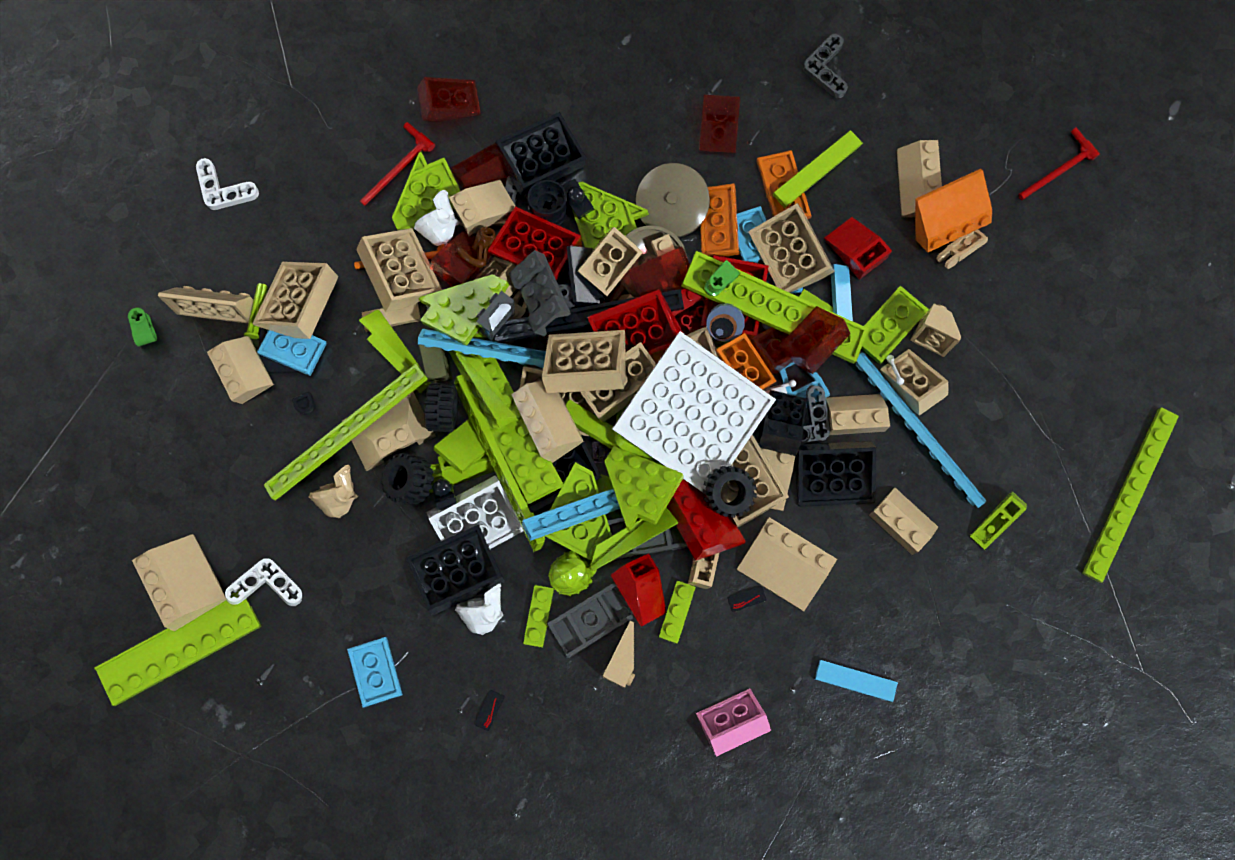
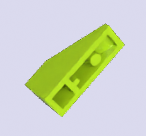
(999, 520)

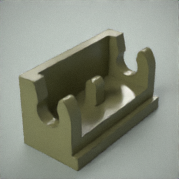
(435, 364)

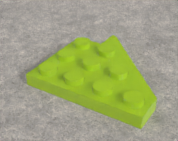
(420, 190)
(608, 213)
(456, 308)
(640, 486)
(585, 535)

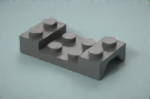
(539, 291)
(496, 315)
(667, 540)
(591, 620)

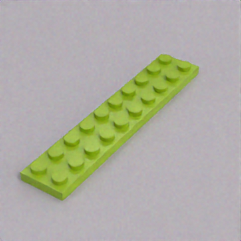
(766, 303)
(532, 472)

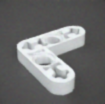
(216, 192)
(262, 577)

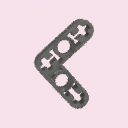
(819, 63)
(811, 428)

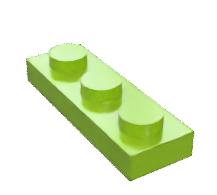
(677, 612)
(538, 616)

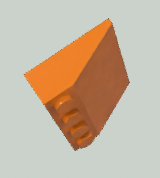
(952, 211)

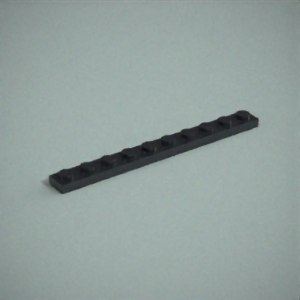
(521, 327)

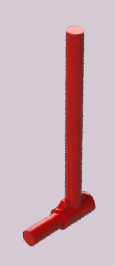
(422, 143)
(1087, 151)

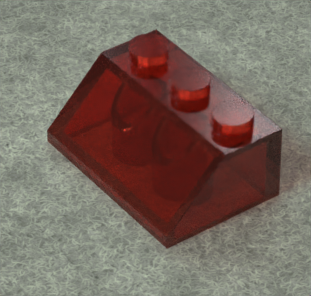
(480, 168)
(815, 339)

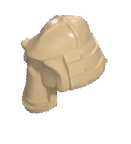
(336, 497)

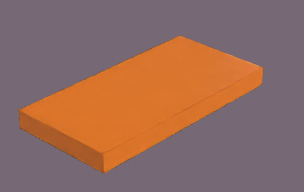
(775, 172)
(720, 226)

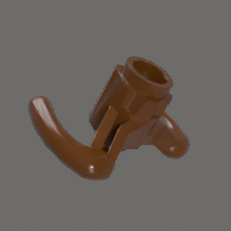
(481, 245)

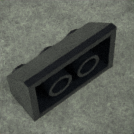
(583, 291)

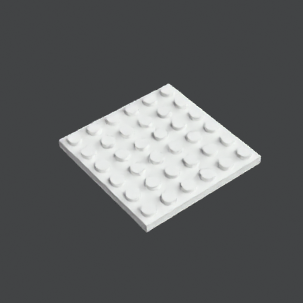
(693, 412)

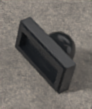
(577, 199)
(444, 493)

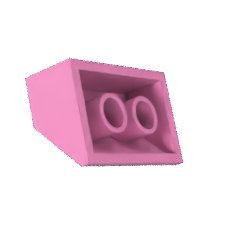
(733, 722)

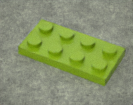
(892, 324)

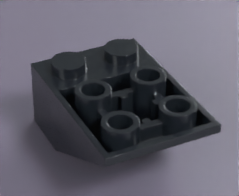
(783, 424)

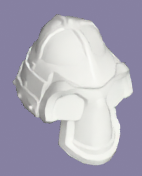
(439, 224)
(481, 613)

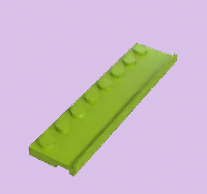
(175, 650)

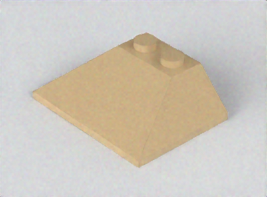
(392, 432)

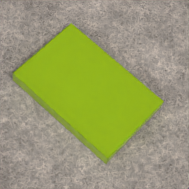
(461, 447)

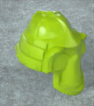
(570, 573)

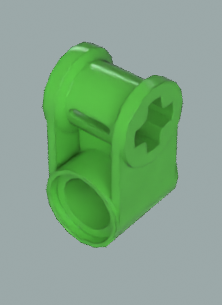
(722, 278)
(142, 330)

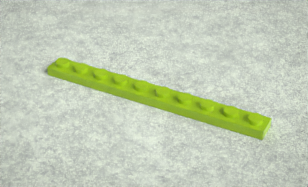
(345, 432)
(495, 455)
(1130, 495)

